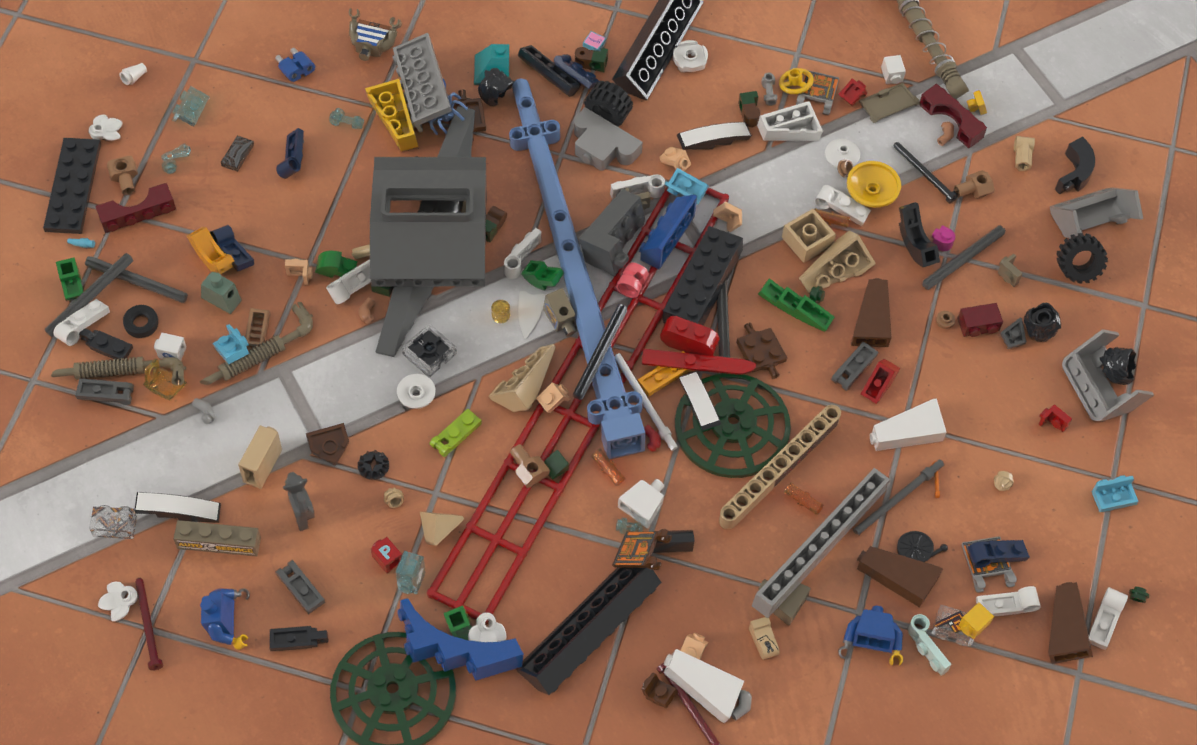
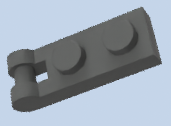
(855, 365)
(104, 391)
(300, 587)

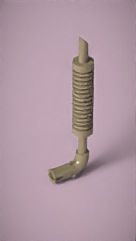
(265, 349)
(121, 367)

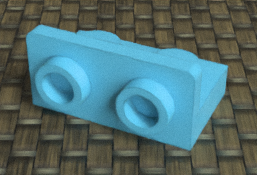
(232, 346)

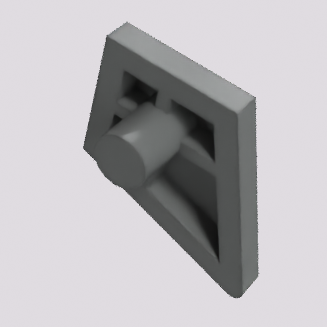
(1014, 334)

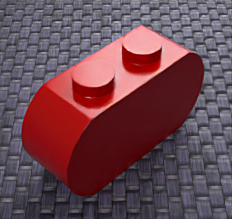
(689, 336)

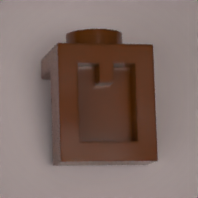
(658, 691)

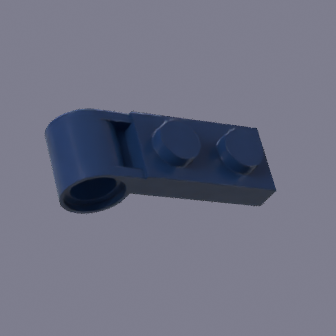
(293, 154)
(228, 244)
(985, 552)

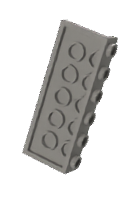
(421, 80)

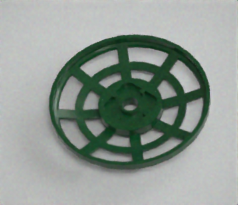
(734, 432)
(388, 702)

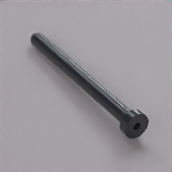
(950, 196)

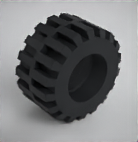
(609, 102)
(1088, 270)

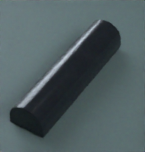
(549, 70)

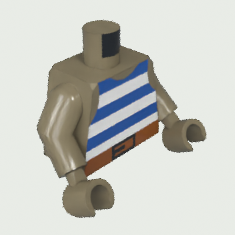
(371, 37)

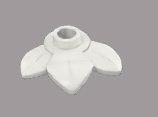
(105, 128)
(115, 600)
(492, 633)

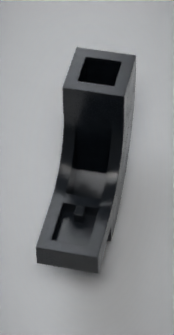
(1083, 159)
(917, 243)

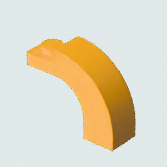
(209, 251)

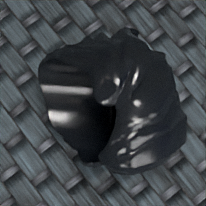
(494, 86)
(1042, 322)
(1119, 365)

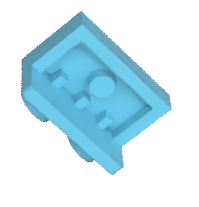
(686, 184)
(1114, 493)

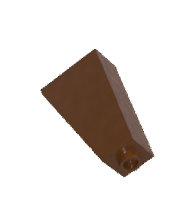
(874, 316)
(900, 573)
(1068, 630)

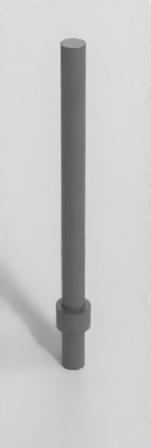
(925, 475)

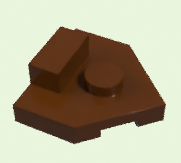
(328, 443)

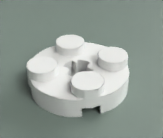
(694, 64)

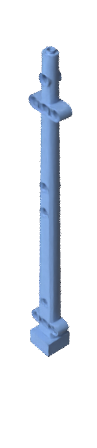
(621, 427)

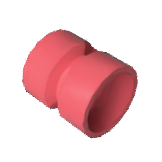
(632, 280)

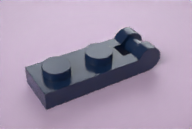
(575, 70)

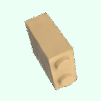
(260, 456)

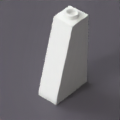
(913, 427)
(705, 683)

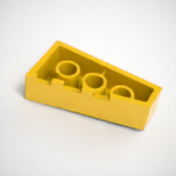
(393, 111)

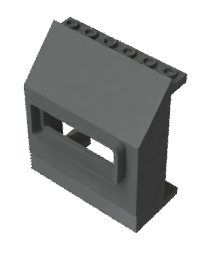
(428, 246)

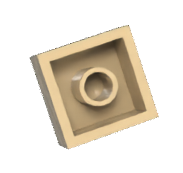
(808, 235)

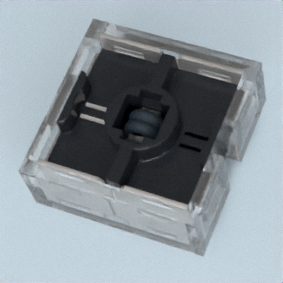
(429, 350)

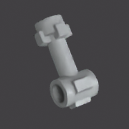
(767, 83)

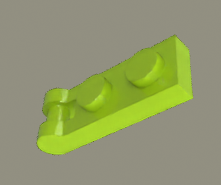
(456, 432)

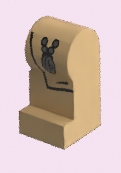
(764, 638)

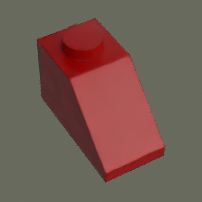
(880, 380)

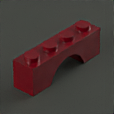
(938, 101)
(115, 216)

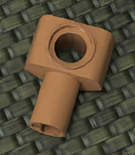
(123, 171)
(977, 183)
(527, 463)

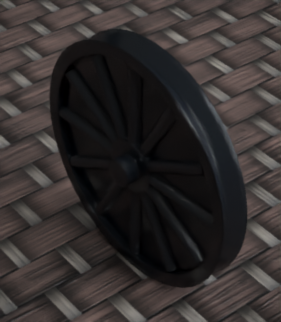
(915, 546)

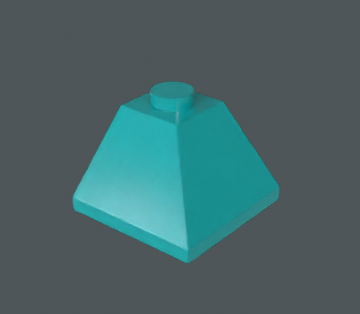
(491, 57)

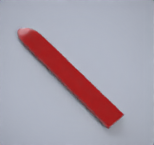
(697, 362)

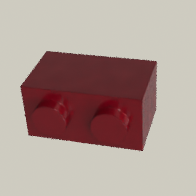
(980, 320)

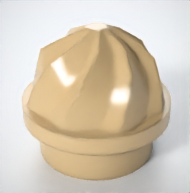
(1003, 480)
(393, 497)

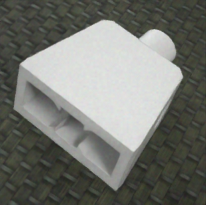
(642, 501)

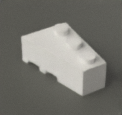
(790, 124)

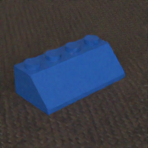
(668, 231)

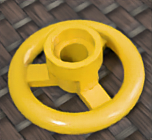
(795, 79)

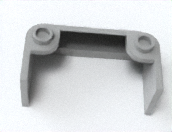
(1096, 209)
(1092, 385)

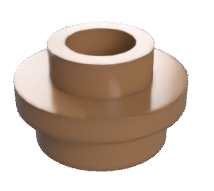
(844, 167)
(945, 324)

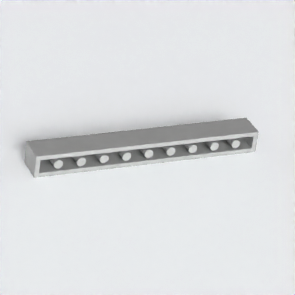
(820, 543)

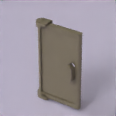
(892, 101)

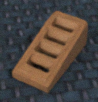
(260, 314)

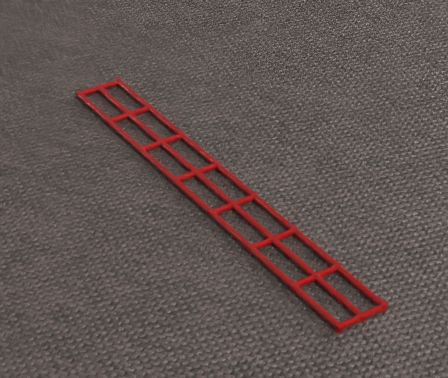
(568, 414)

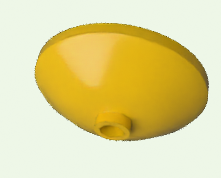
(874, 177)

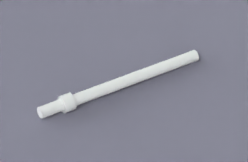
(664, 432)

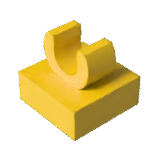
(977, 103)

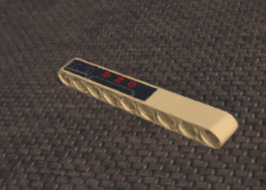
(776, 473)

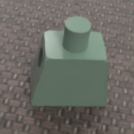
(220, 292)

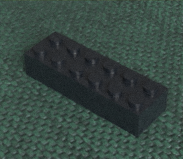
(704, 276)

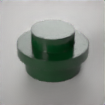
(817, 294)
(1138, 594)

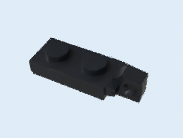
(106, 344)
(296, 638)

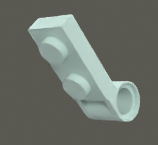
(926, 645)

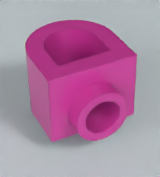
(943, 238)

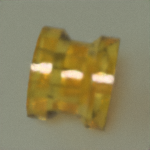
(497, 308)

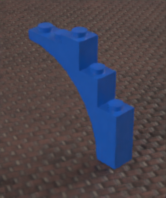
(480, 658)

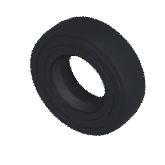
(144, 331)

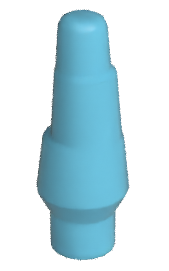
(82, 242)

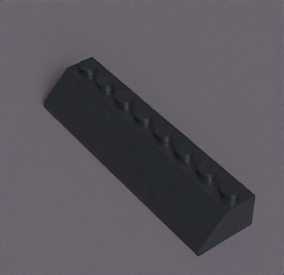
(655, 46)
(587, 627)

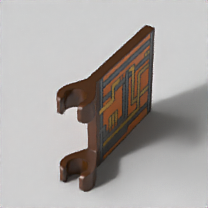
(638, 547)

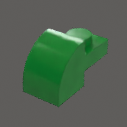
(332, 263)
(540, 275)
(70, 278)
(458, 622)

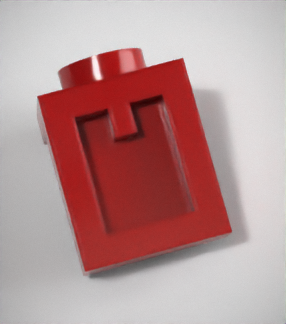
(853, 91)
(1057, 418)

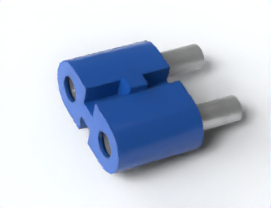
(296, 66)

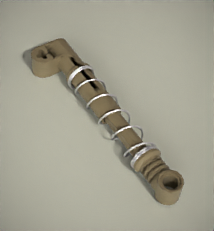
(924, 32)

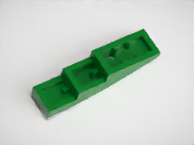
(799, 307)

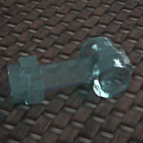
(339, 116)

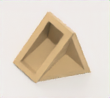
(438, 526)

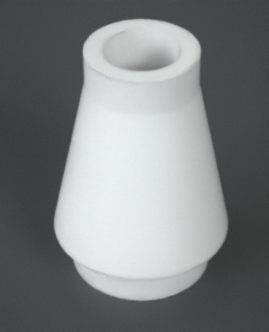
(132, 74)

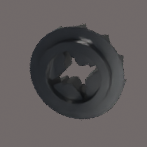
(379, 470)

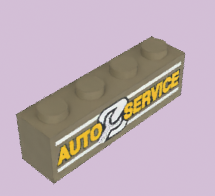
(217, 538)

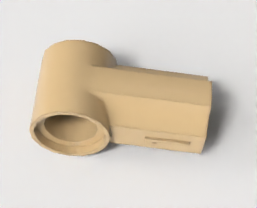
(1024, 148)

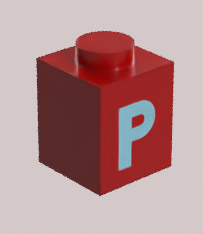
(386, 554)

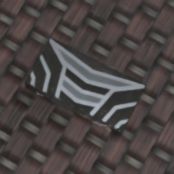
(237, 153)

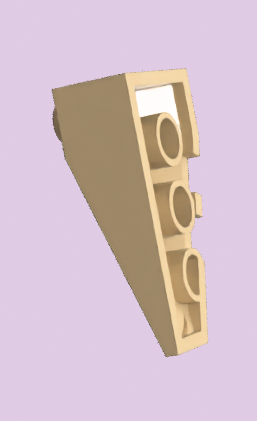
(840, 261)
(524, 386)

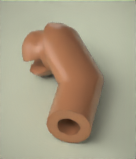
(948, 129)
(364, 311)

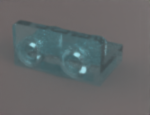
(191, 106)

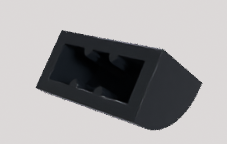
(681, 542)

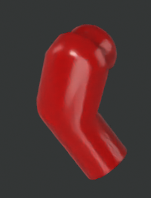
(654, 438)

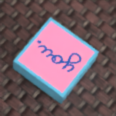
(594, 41)

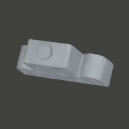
(603, 141)

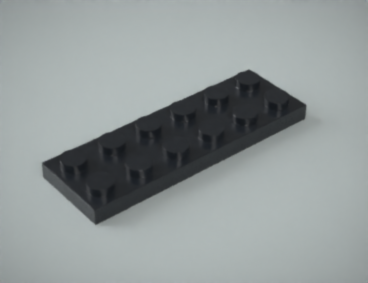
(72, 186)

